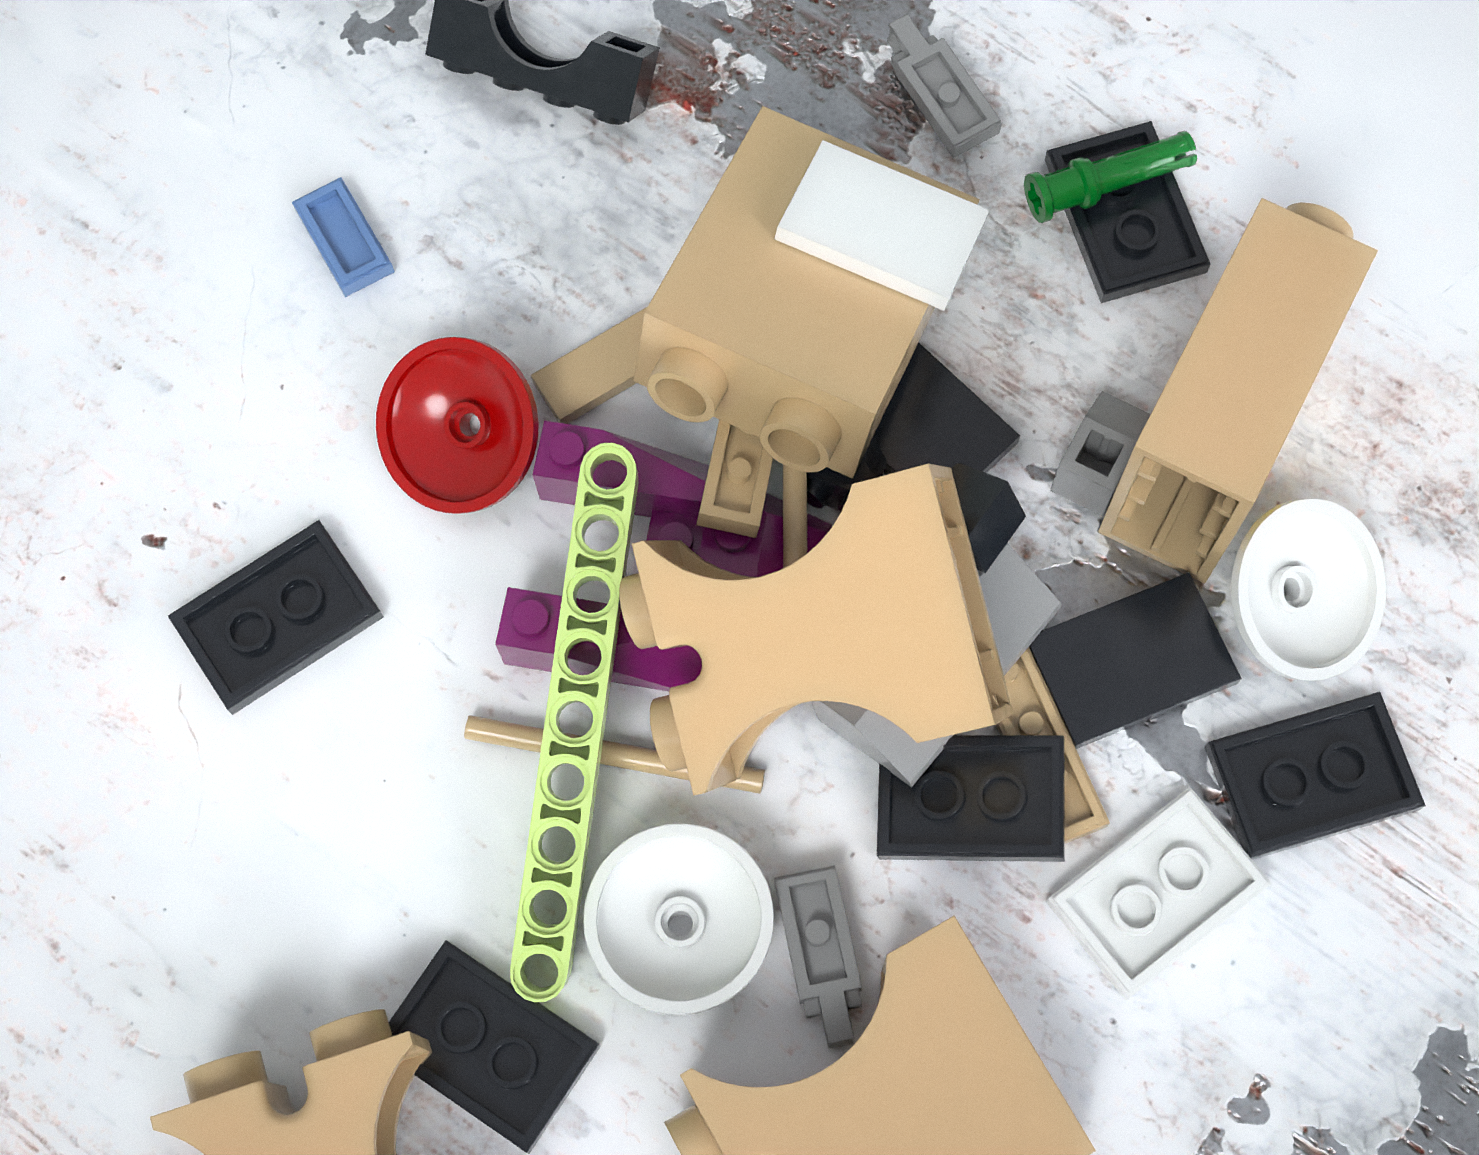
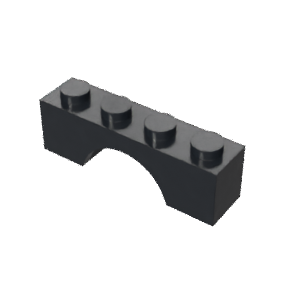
(481, 37)
(985, 500)

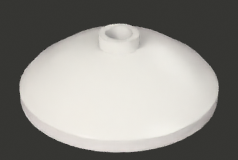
(1330, 584)
(669, 875)

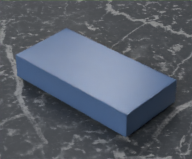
(343, 237)

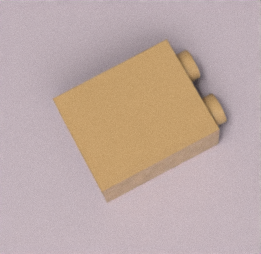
(770, 330)
(1238, 387)

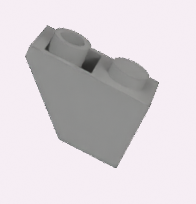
(1099, 453)

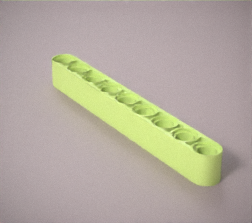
(585, 751)

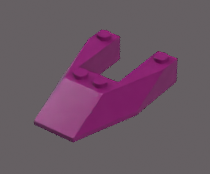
(672, 496)

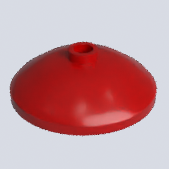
(428, 433)

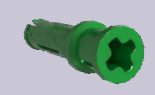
(1086, 181)

